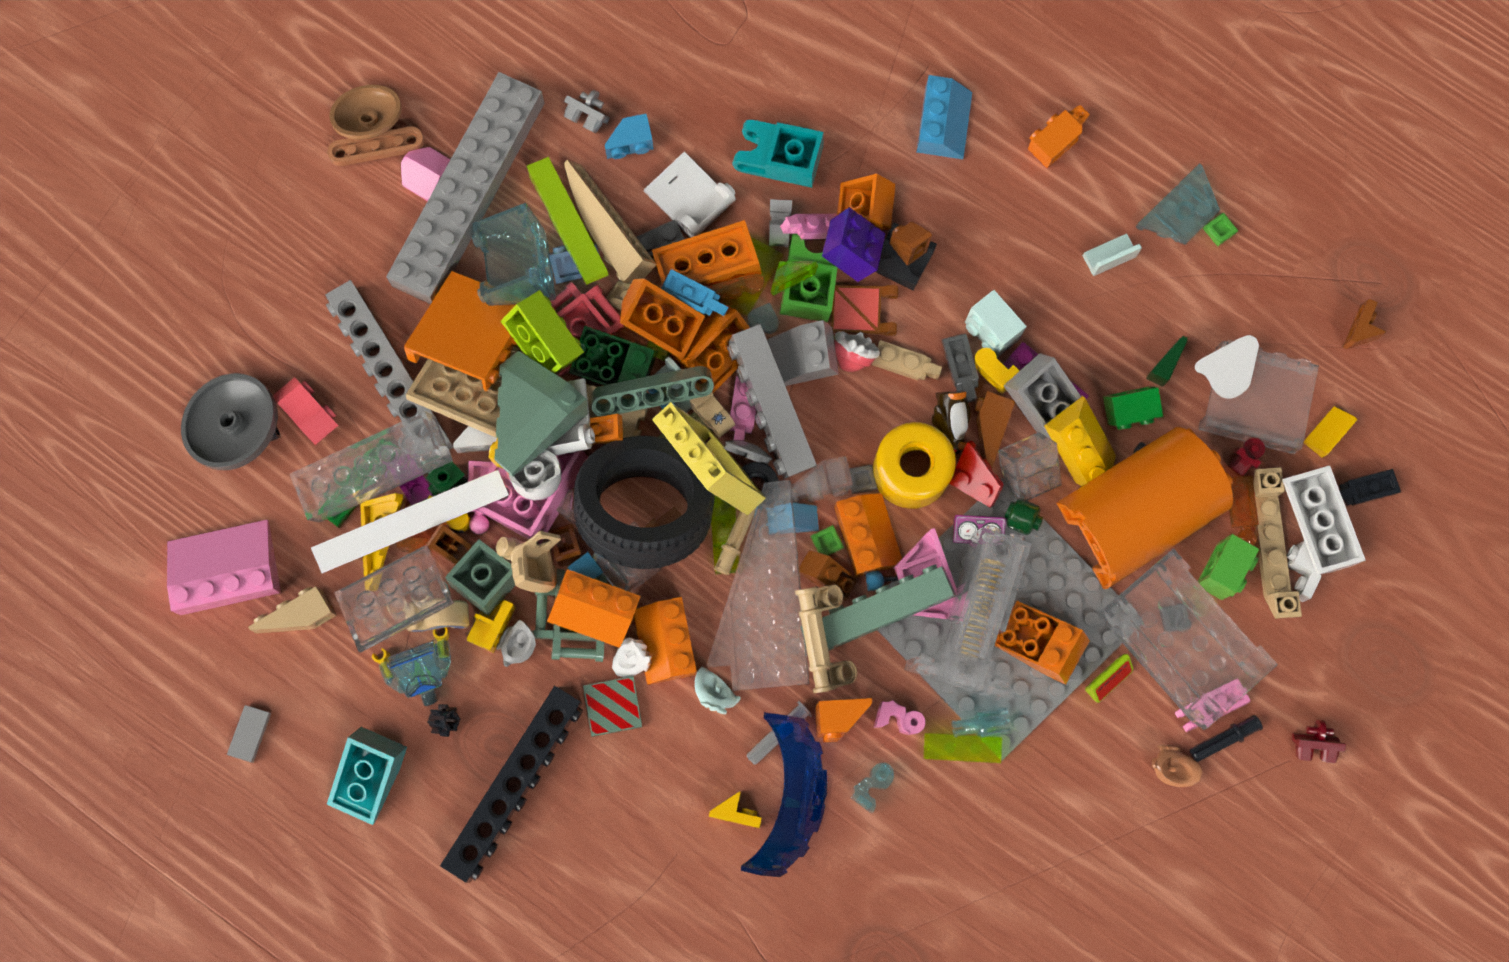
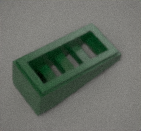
(1164, 369)

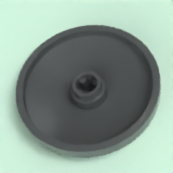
(229, 421)

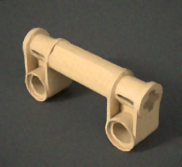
(826, 675)

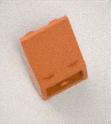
(1043, 642)

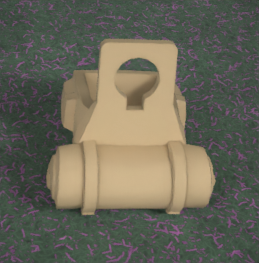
(531, 561)

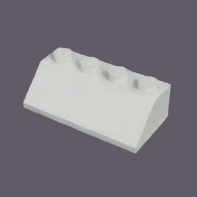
(1323, 520)

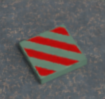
(612, 706)

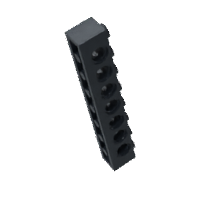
(456, 860)

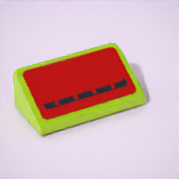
(1110, 678)

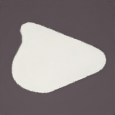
(1230, 367)

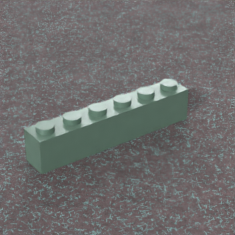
(887, 606)

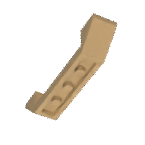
(1271, 545)

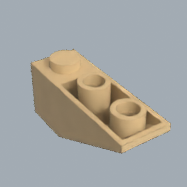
(302, 613)

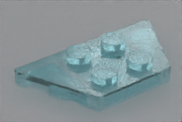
(1183, 209)

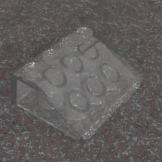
(394, 598)

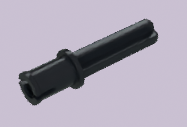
(1226, 738)

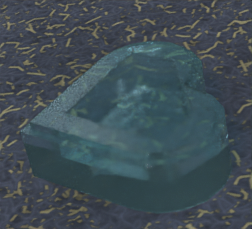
(766, 317)

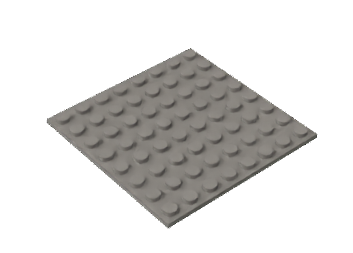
(1051, 582)

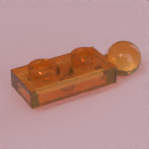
(1244, 509)

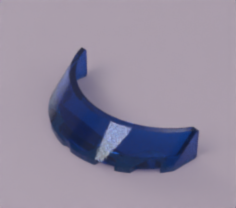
(801, 801)

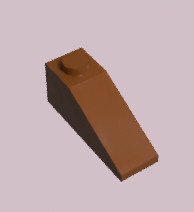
(991, 423)

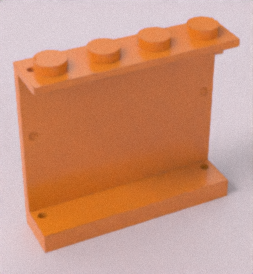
(463, 331)

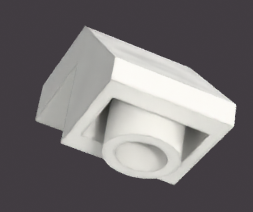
(1302, 563)

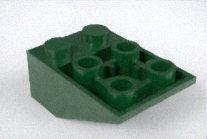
(612, 358)

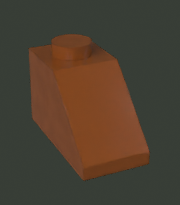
(910, 241)

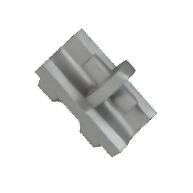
(594, 117)

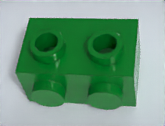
(1133, 406)

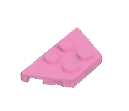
(923, 555)

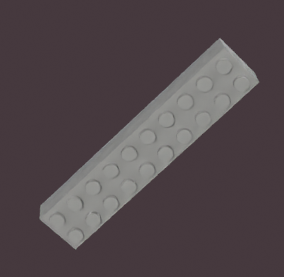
(466, 188)

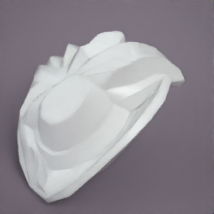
(631, 658)

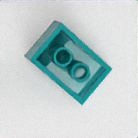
(366, 774)

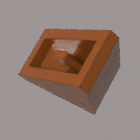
(448, 544)
(568, 548)

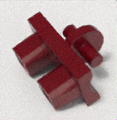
(1247, 456)
(1328, 744)

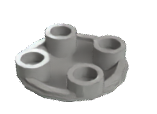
(748, 450)

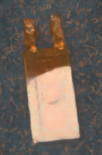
(735, 287)

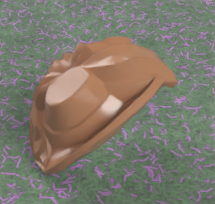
(1175, 767)

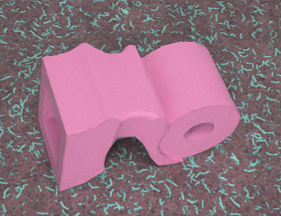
(908, 723)

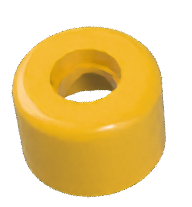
(905, 489)

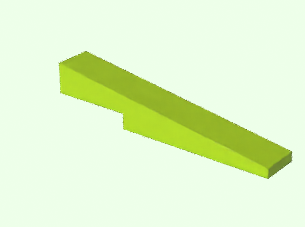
(566, 220)

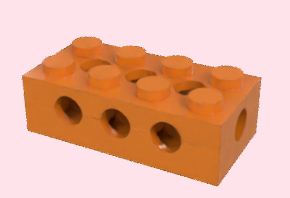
(711, 247)

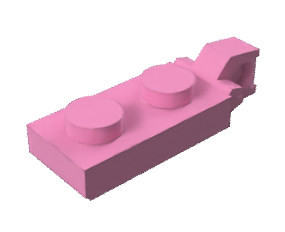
(807, 225)
(741, 411)

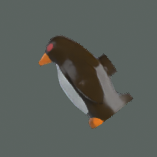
(952, 417)

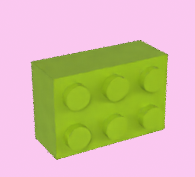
(542, 333)

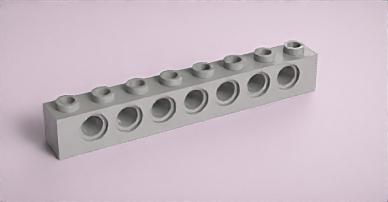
(348, 297)

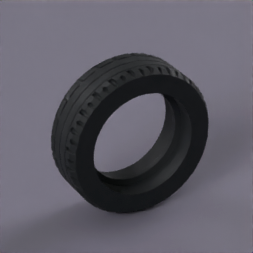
(630, 544)

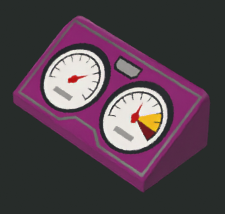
(966, 525)

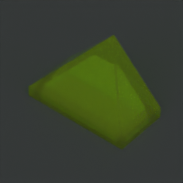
(791, 273)

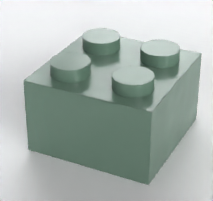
(482, 577)

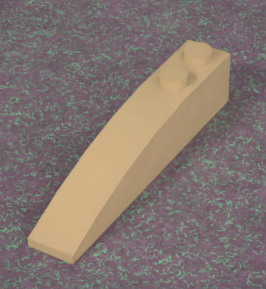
(607, 228)

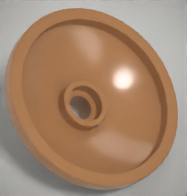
(365, 112)

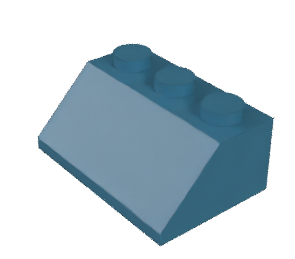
(944, 118)

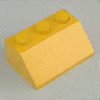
(1081, 442)

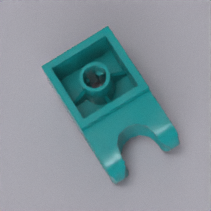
(782, 152)

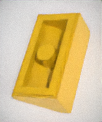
(1329, 431)

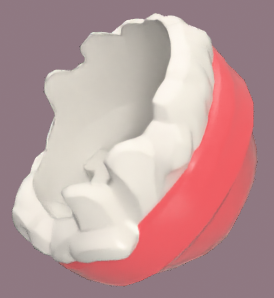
(854, 351)

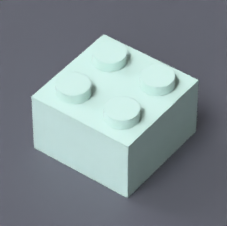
(994, 323)

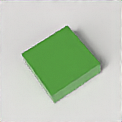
(1220, 229)
(827, 541)

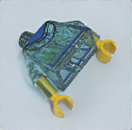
(418, 668)

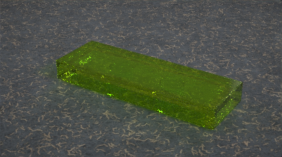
(962, 748)

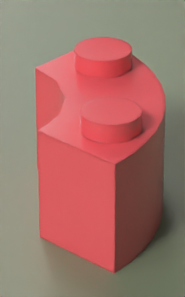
(305, 411)

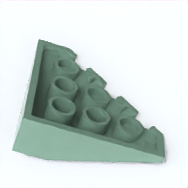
(533, 411)

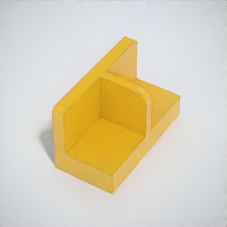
(490, 628)

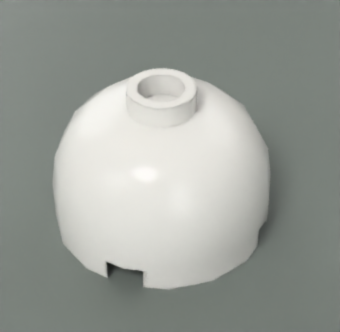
(539, 477)

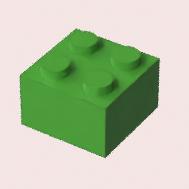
(1228, 566)

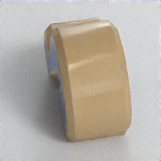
(452, 616)

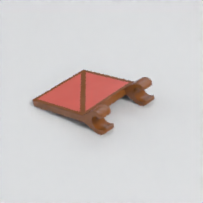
(859, 309)

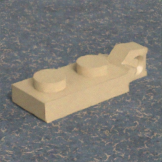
(905, 362)

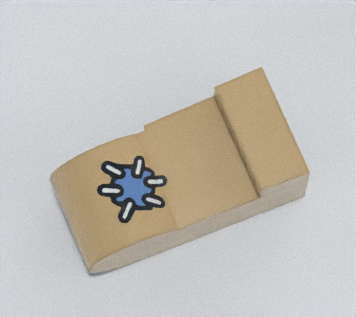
(712, 414)

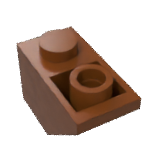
(825, 571)

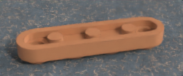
(387, 145)

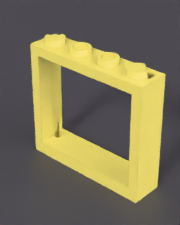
(708, 461)

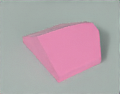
(422, 171)

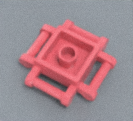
(583, 313)

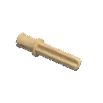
(733, 543)

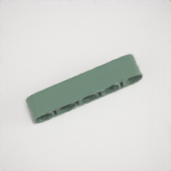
(661, 382)

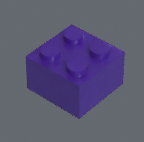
(853, 244)

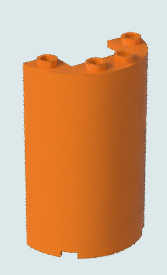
(1149, 503)

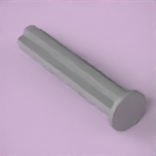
(770, 740)

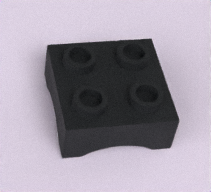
(894, 267)

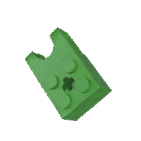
(819, 301)

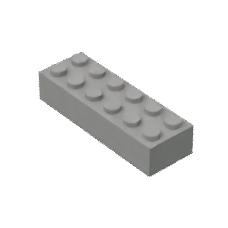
(771, 401)

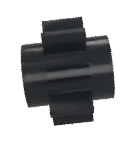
(443, 720)

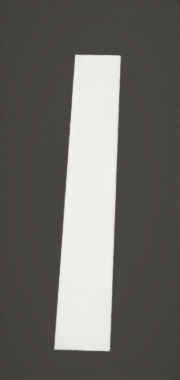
(409, 521)

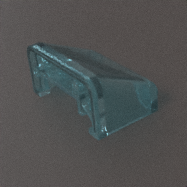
(514, 257)

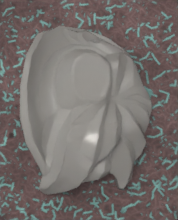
(516, 643)

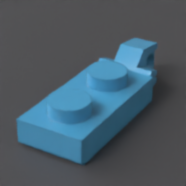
(693, 294)

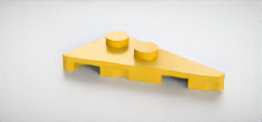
(370, 512)

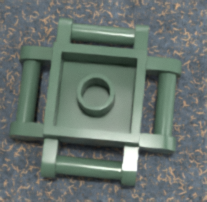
(560, 633)

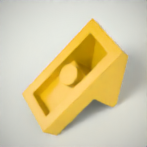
(727, 812)

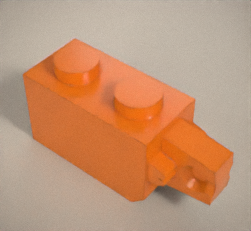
(1058, 135)

